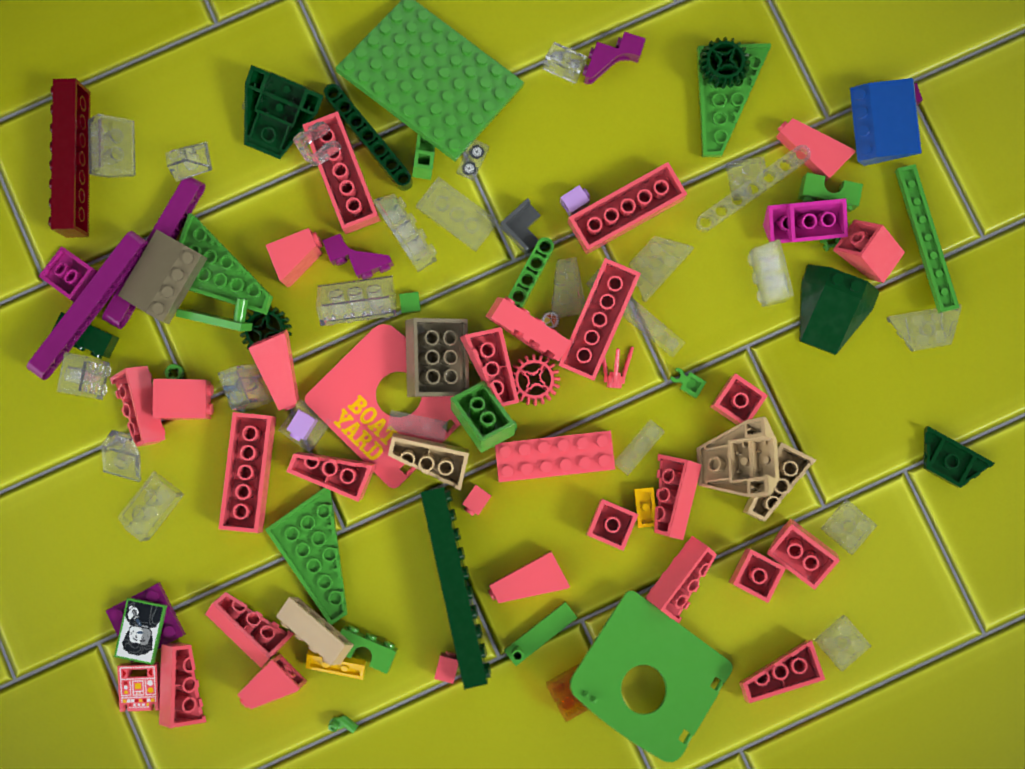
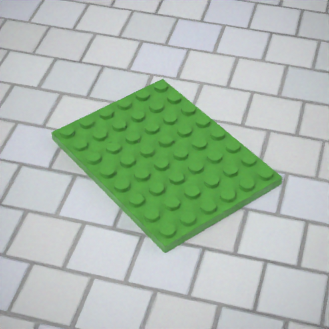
(430, 77)

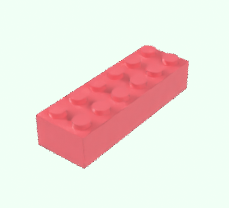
(344, 178)
(627, 208)
(599, 319)
(554, 456)
(247, 472)

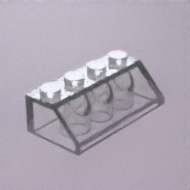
(404, 229)
(356, 301)

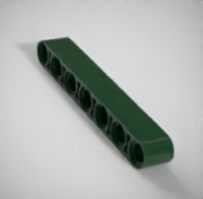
(364, 129)

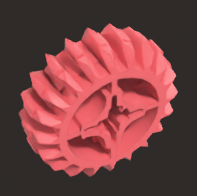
(543, 365)

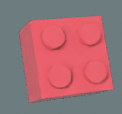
(738, 400)
(612, 524)
(757, 575)

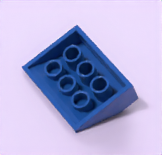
(885, 121)

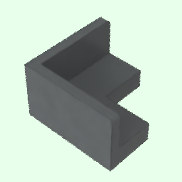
(517, 226)

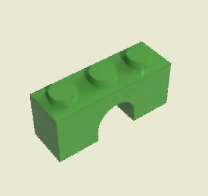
(423, 159)
(814, 189)
(382, 652)

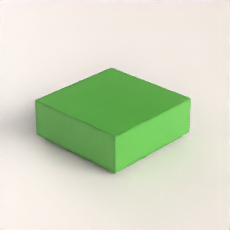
(410, 302)

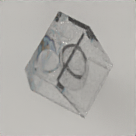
(244, 387)

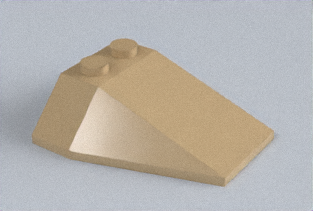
(741, 460)

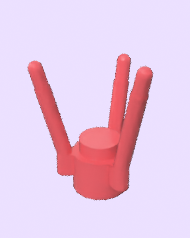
(615, 379)

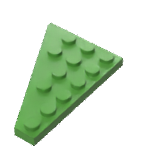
(723, 107)
(222, 273)
(312, 550)

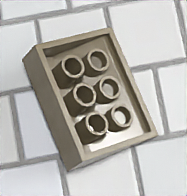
(162, 277)
(436, 357)

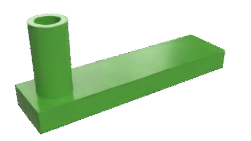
(237, 323)
(540, 633)

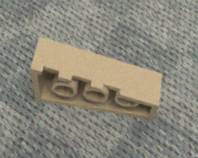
(432, 458)
(792, 467)

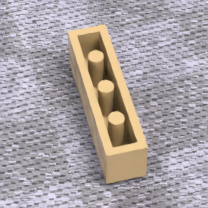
(315, 631)

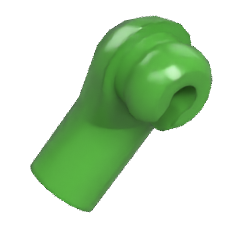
(342, 722)

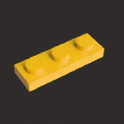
(349, 667)

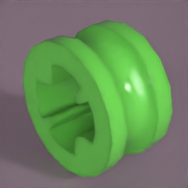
(176, 367)

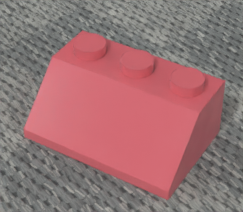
(803, 554)

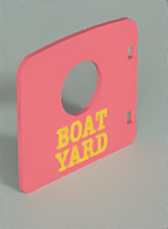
(350, 401)

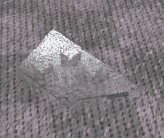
(657, 263)
(926, 328)

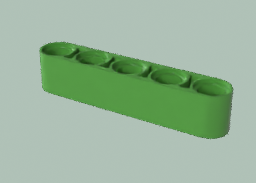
(533, 273)

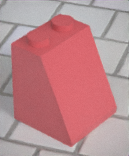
(870, 250)
(294, 255)
(182, 399)
(271, 683)

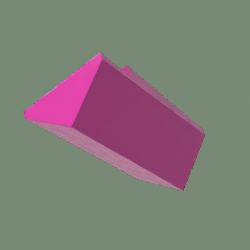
(806, 221)

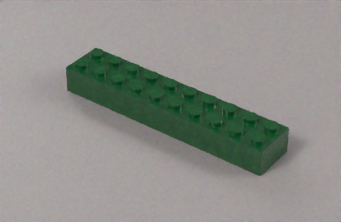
(455, 588)

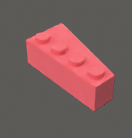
(528, 329)
(492, 363)
(333, 473)
(788, 672)

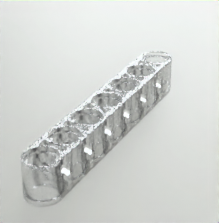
(762, 186)

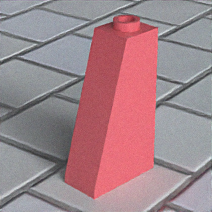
(826, 152)
(276, 366)
(532, 579)

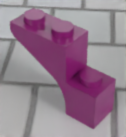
(605, 56)
(363, 262)

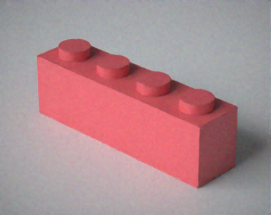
(136, 394)
(675, 495)
(681, 578)
(248, 629)
(179, 691)

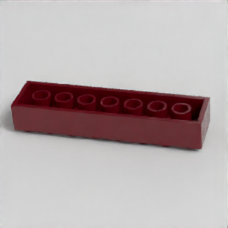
(69, 158)

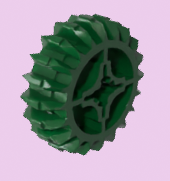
(713, 52)
(266, 322)

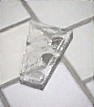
(568, 291)

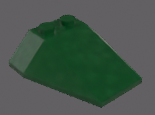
(276, 111)
(832, 307)

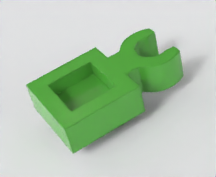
(690, 384)

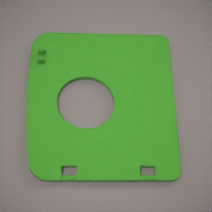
(647, 636)

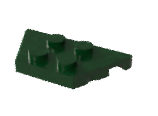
(951, 459)

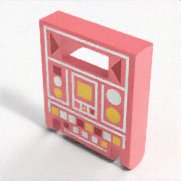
(138, 692)

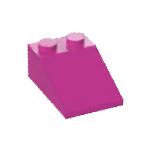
(67, 274)

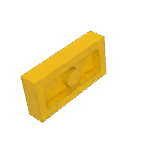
(645, 507)

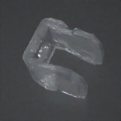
(305, 138)

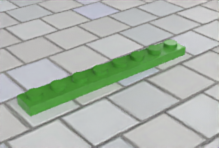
(927, 239)

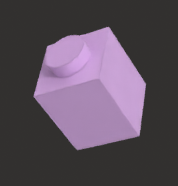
(575, 200)
(301, 425)

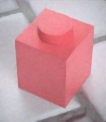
(476, 500)
(447, 667)

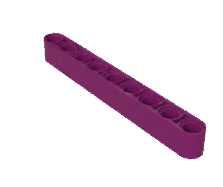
(169, 223)
(87, 305)

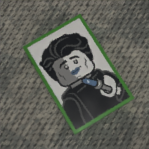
(140, 631)

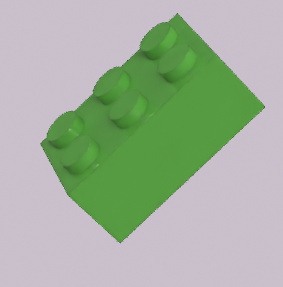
(482, 416)

